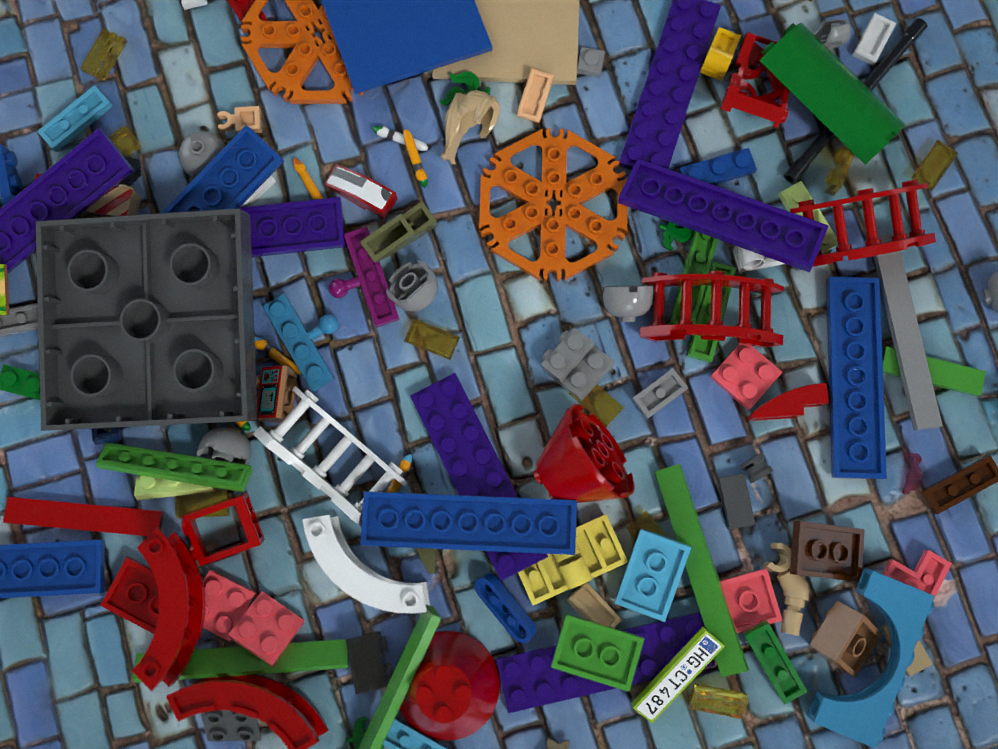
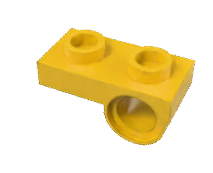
(720, 54)

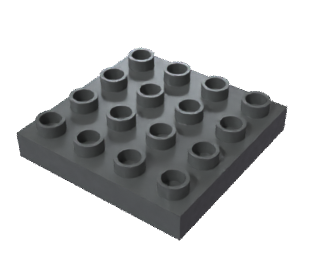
(146, 320)

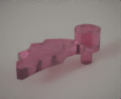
(914, 476)

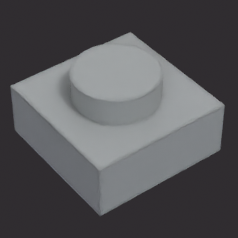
(590, 62)

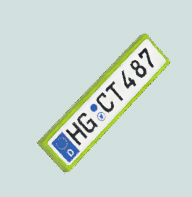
(677, 674)

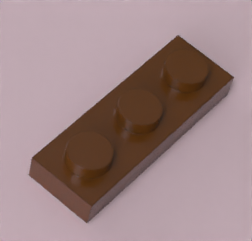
(961, 485)

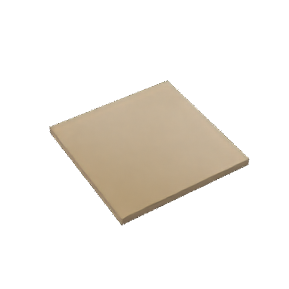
(523, 38)

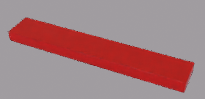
(82, 516)

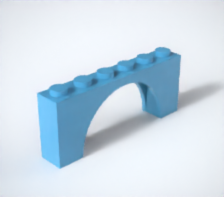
(866, 712)

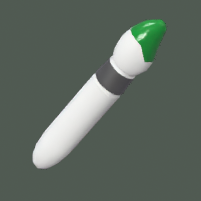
(384, 132)

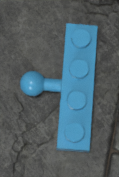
(300, 341)

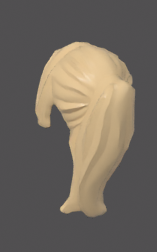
(466, 112)

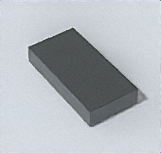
(736, 501)

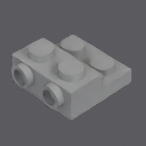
(576, 363)

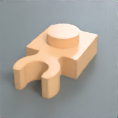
(243, 116)

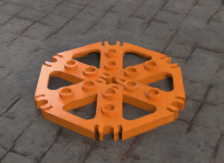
(304, 55)
(533, 212)

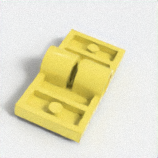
(594, 555)

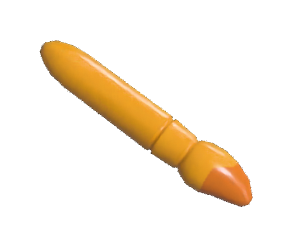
(300, 168)

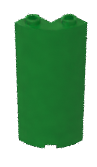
(831, 92)

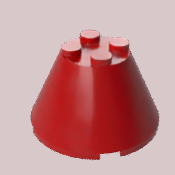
(583, 461)
(452, 688)

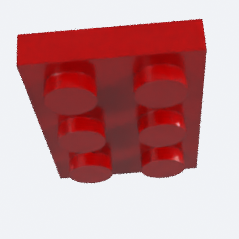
(134, 595)

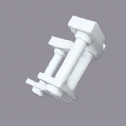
(318, 473)
(356, 578)

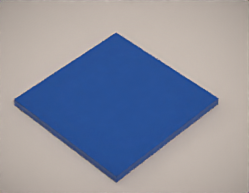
(403, 37)

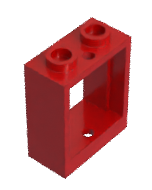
(247, 517)

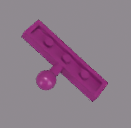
(369, 277)

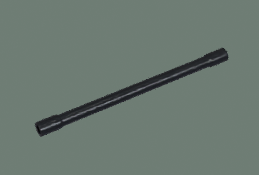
(909, 37)

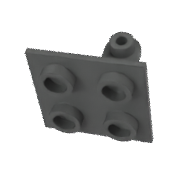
(230, 726)

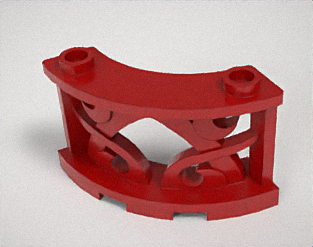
(760, 106)

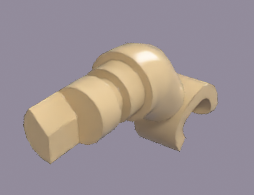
(794, 589)

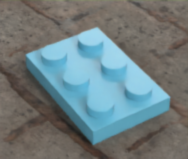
(652, 574)

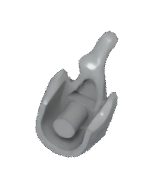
(834, 33)

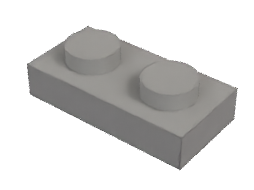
(659, 393)

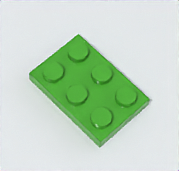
(597, 652)

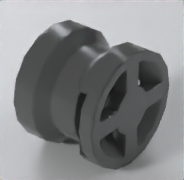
(756, 468)

